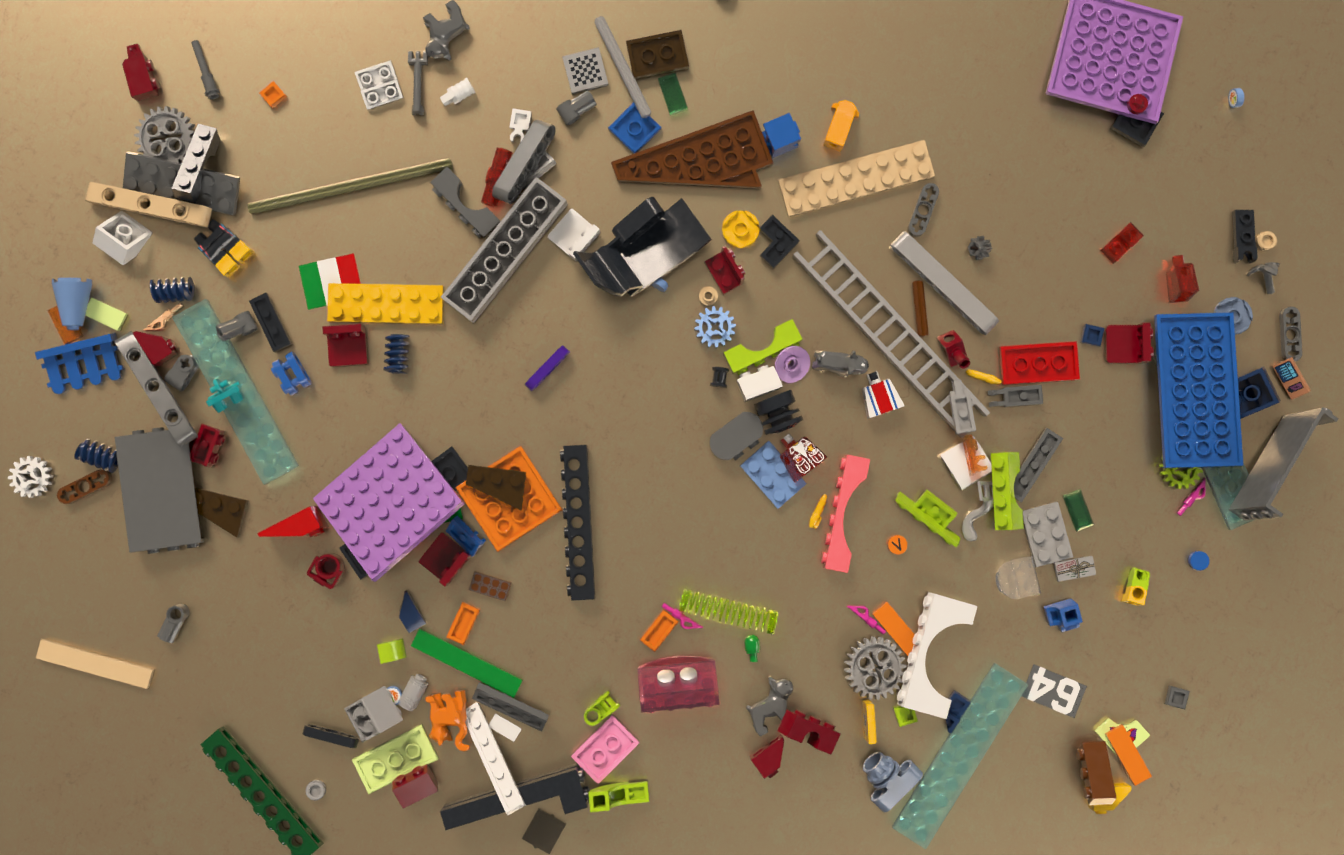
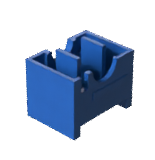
(781, 135)

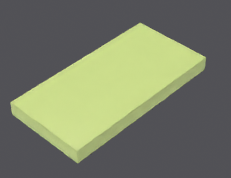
(395, 757)

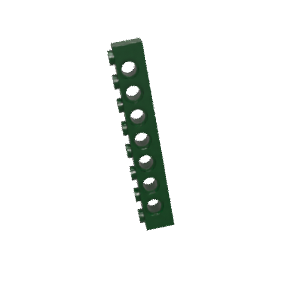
(260, 782)

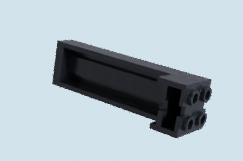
(563, 782)

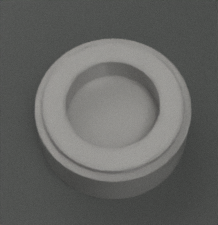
(315, 790)

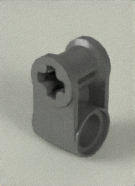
(180, 374)

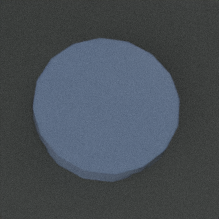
(1241, 310)

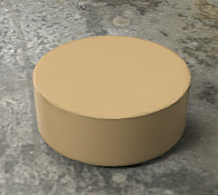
(1266, 241)

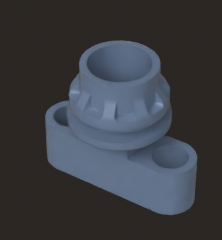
(890, 779)

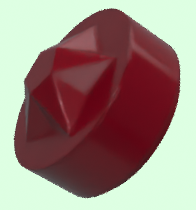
(1137, 104)

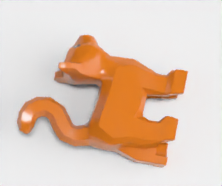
(452, 715)

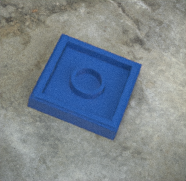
(633, 129)

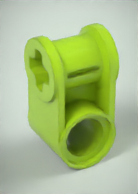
(602, 708)

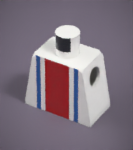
(880, 396)

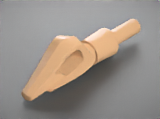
(162, 319)

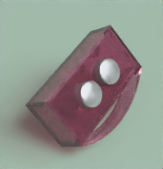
(677, 683)

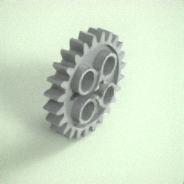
(163, 121)
(890, 661)

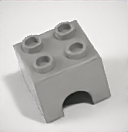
(374, 714)

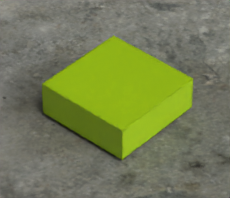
(905, 716)

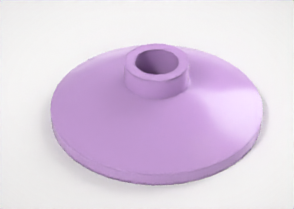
(797, 368)

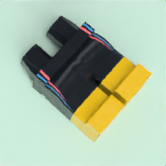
(218, 243)

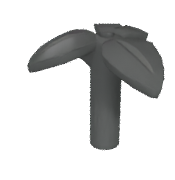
(1268, 270)

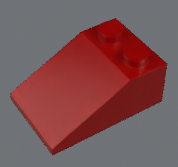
(304, 523)

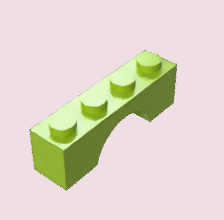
(740, 358)
(1006, 510)

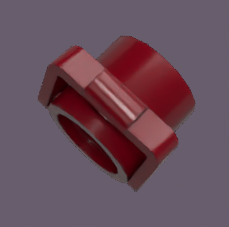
(327, 567)

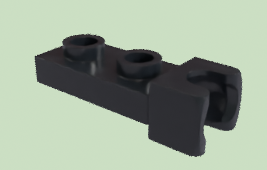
(1244, 236)

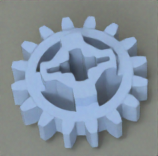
(709, 333)

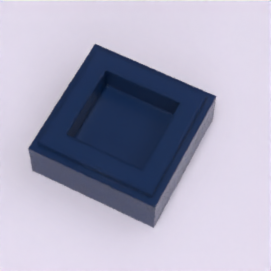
(1092, 335)

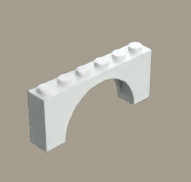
(937, 615)

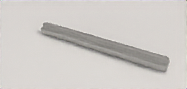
(622, 67)

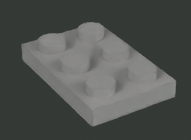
(1046, 534)

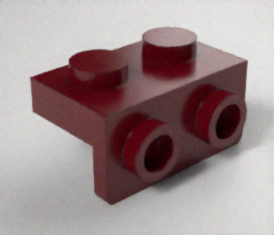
(207, 445)

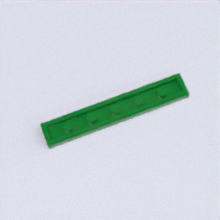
(466, 662)

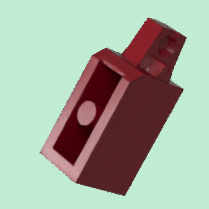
(139, 74)

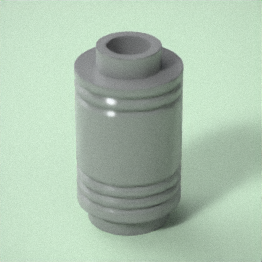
(413, 692)

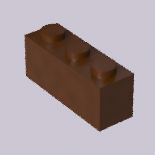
(1096, 773)

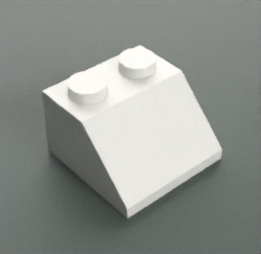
(121, 237)
(759, 383)

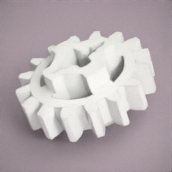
(24, 483)

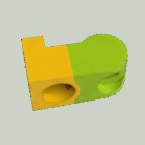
(1136, 587)

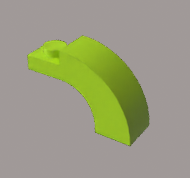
(617, 794)

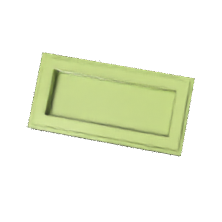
(105, 314)

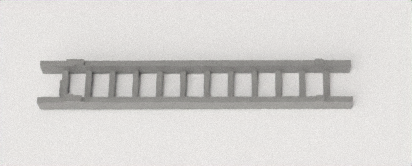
(934, 359)

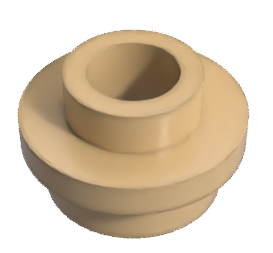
(708, 302)

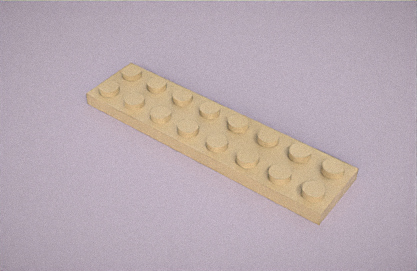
(856, 178)

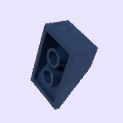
(1256, 392)

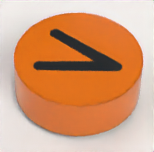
(897, 544)

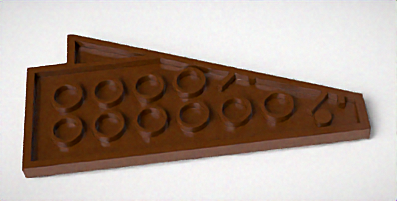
(712, 156)

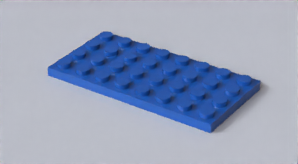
(1198, 390)

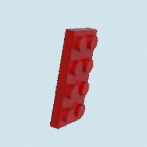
(1039, 363)

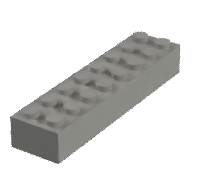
(504, 250)

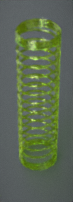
(686, 595)

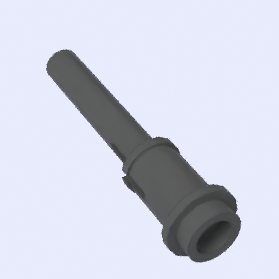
(207, 78)

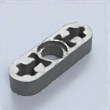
(913, 221)
(1297, 348)

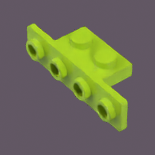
(931, 512)

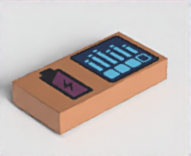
(1291, 378)

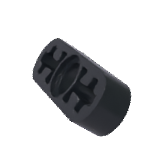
(330, 735)

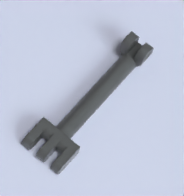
(417, 108)

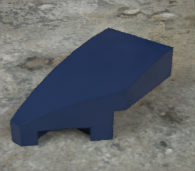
(409, 613)
(957, 707)

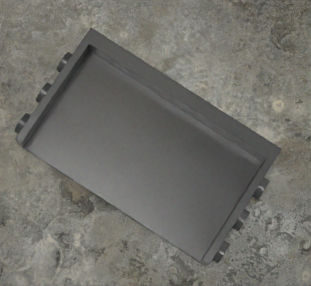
(1275, 464)
(157, 492)

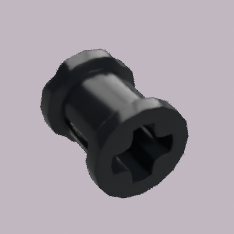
(719, 377)

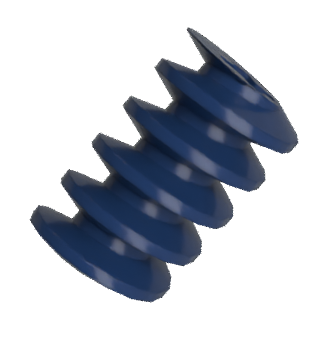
(172, 291)
(396, 353)
(97, 456)

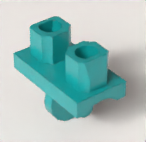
(217, 399)

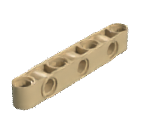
(159, 206)

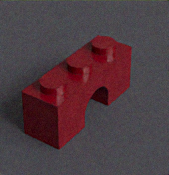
(797, 726)

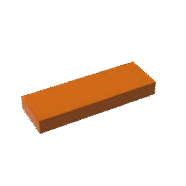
(895, 627)
(1128, 755)

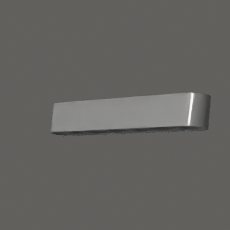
(944, 283)

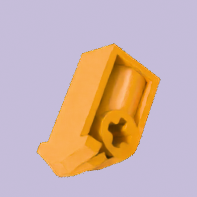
(840, 124)

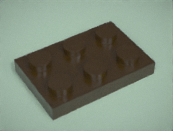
(657, 54)

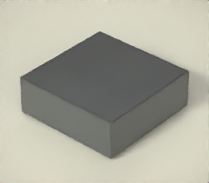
(1177, 697)

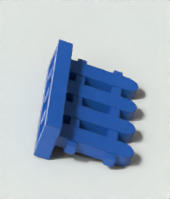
(71, 362)

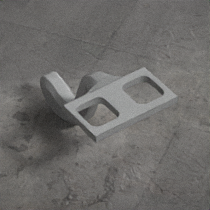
(967, 526)

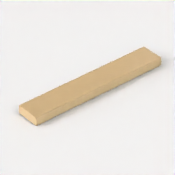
(95, 663)

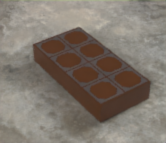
(490, 586)

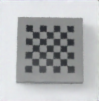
(585, 70)

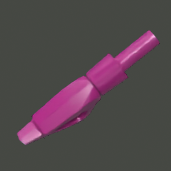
(1193, 496)
(683, 618)
(869, 620)

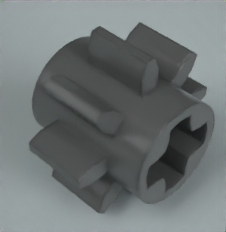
(979, 247)

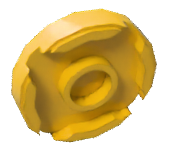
(740, 229)

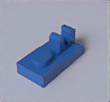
(464, 536)

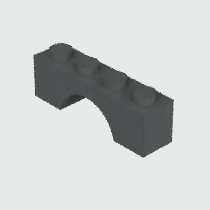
(449, 186)

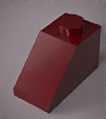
(156, 347)
(769, 757)

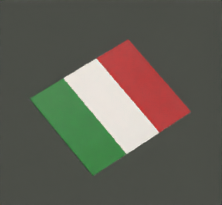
(318, 274)

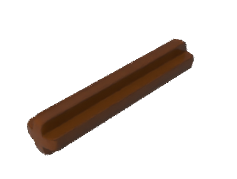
(920, 308)

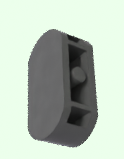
(736, 436)

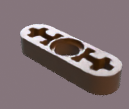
(75, 486)

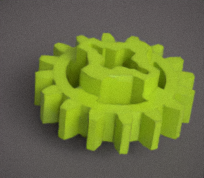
(1183, 476)

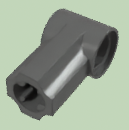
(572, 109)
(242, 324)
(172, 623)

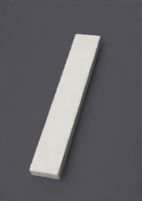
(493, 760)

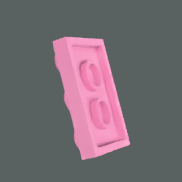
(605, 749)

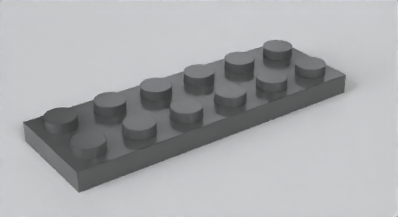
(158, 175)

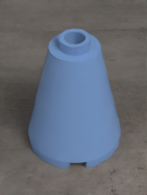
(72, 300)

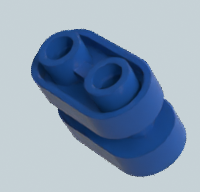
(281, 370)

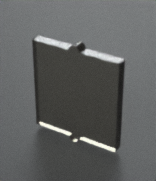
(543, 831)

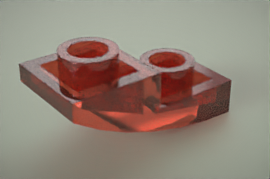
(1121, 243)

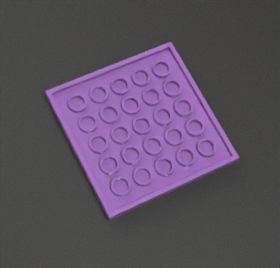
(1113, 53)
(388, 502)

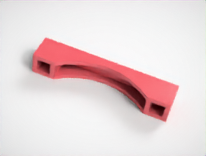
(853, 473)

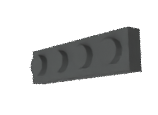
(1035, 463)
(510, 706)

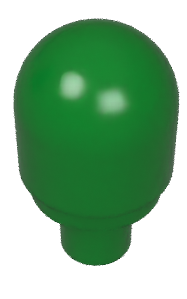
(752, 647)

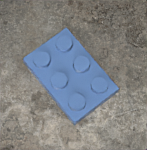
(771, 475)

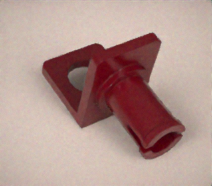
(954, 350)

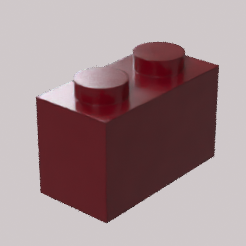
(414, 785)

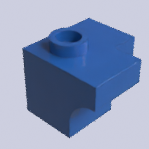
(1064, 614)

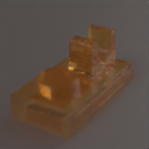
(970, 446)

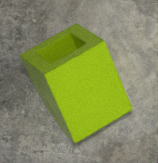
(391, 651)

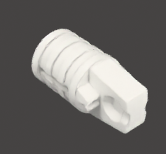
(458, 92)

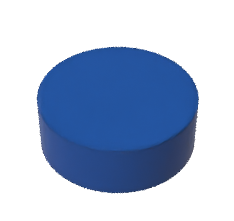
(1198, 560)

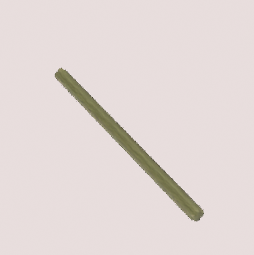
(349, 186)

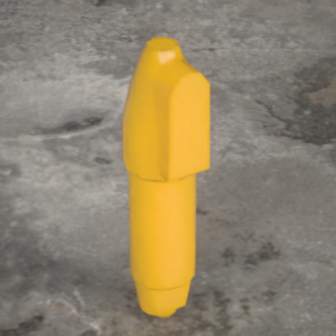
(988, 378)
(816, 516)

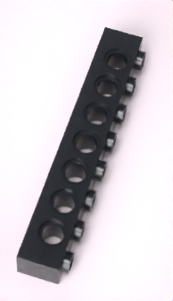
(586, 591)

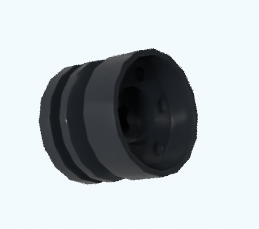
(778, 412)

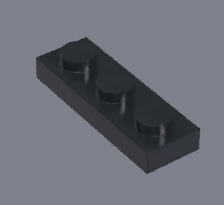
(270, 322)

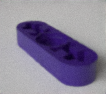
(537, 378)

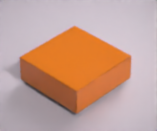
(273, 94)

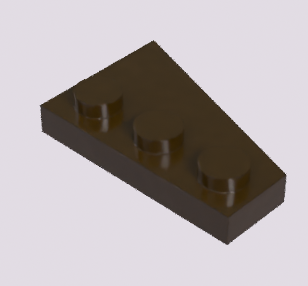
(498, 483)
(222, 510)

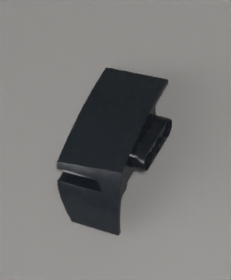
(644, 247)

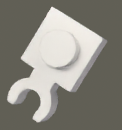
(519, 122)

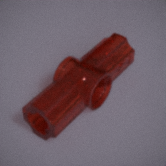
(500, 161)

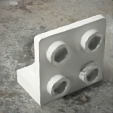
(573, 233)

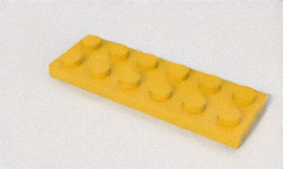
(385, 303)

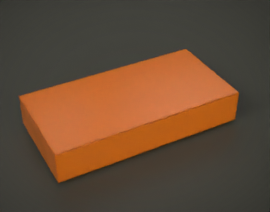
(463, 623)
(659, 630)

